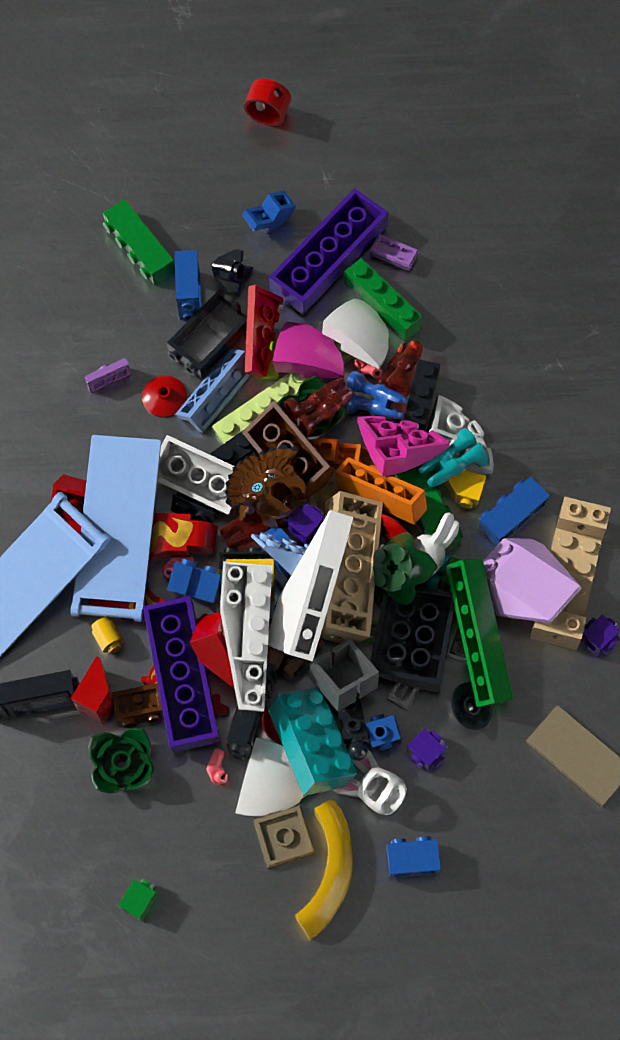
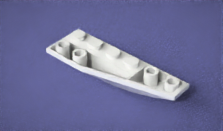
(308, 592)
(246, 629)

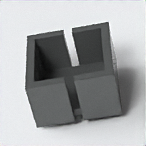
(347, 678)

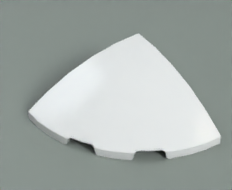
(359, 331)
(449, 420)
(268, 782)

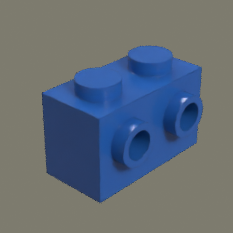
(413, 858)

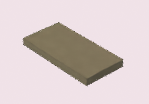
(577, 755)

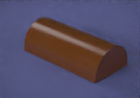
(276, 428)

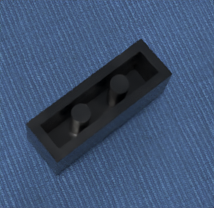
(422, 393)

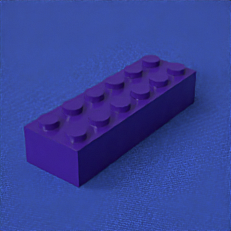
(328, 251)
(180, 675)

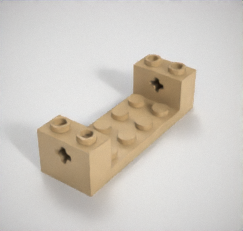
(578, 553)
(353, 593)

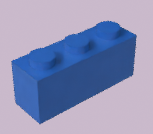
(513, 510)

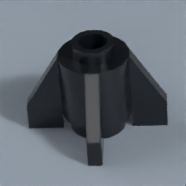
(229, 270)

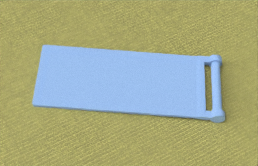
(122, 505)
(41, 566)

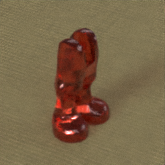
(400, 365)
(324, 399)
(247, 528)

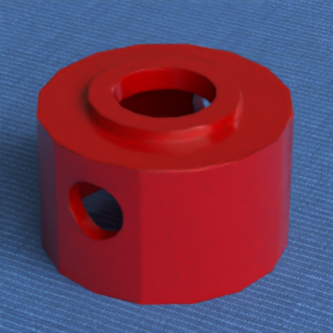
(273, 106)

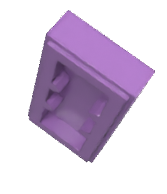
(394, 252)
(107, 374)

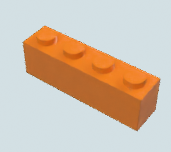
(397, 495)

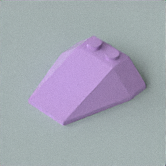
(527, 581)

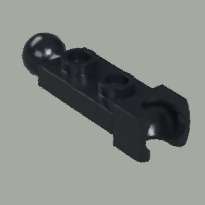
(354, 729)

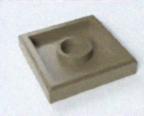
(284, 837)

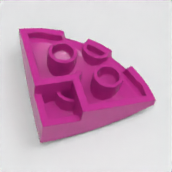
(308, 352)
(399, 445)

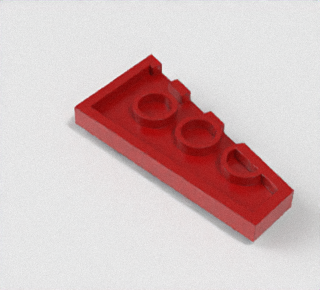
(261, 319)

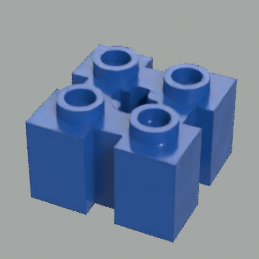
(196, 582)

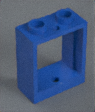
(187, 283)

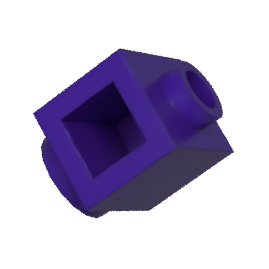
(305, 522)
(600, 635)
(427, 750)

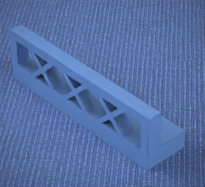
(218, 390)

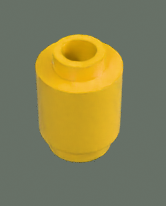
(107, 635)

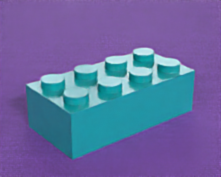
(312, 741)

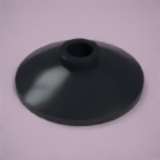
(475, 717)

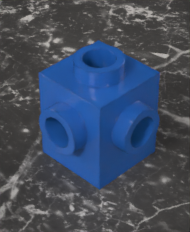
(391, 728)

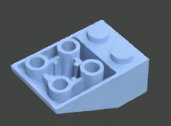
(284, 551)

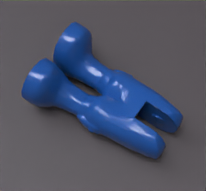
(382, 397)

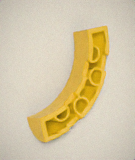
(337, 877)

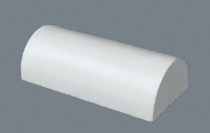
(194, 474)

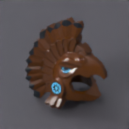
(263, 484)

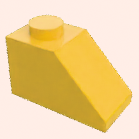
(466, 488)

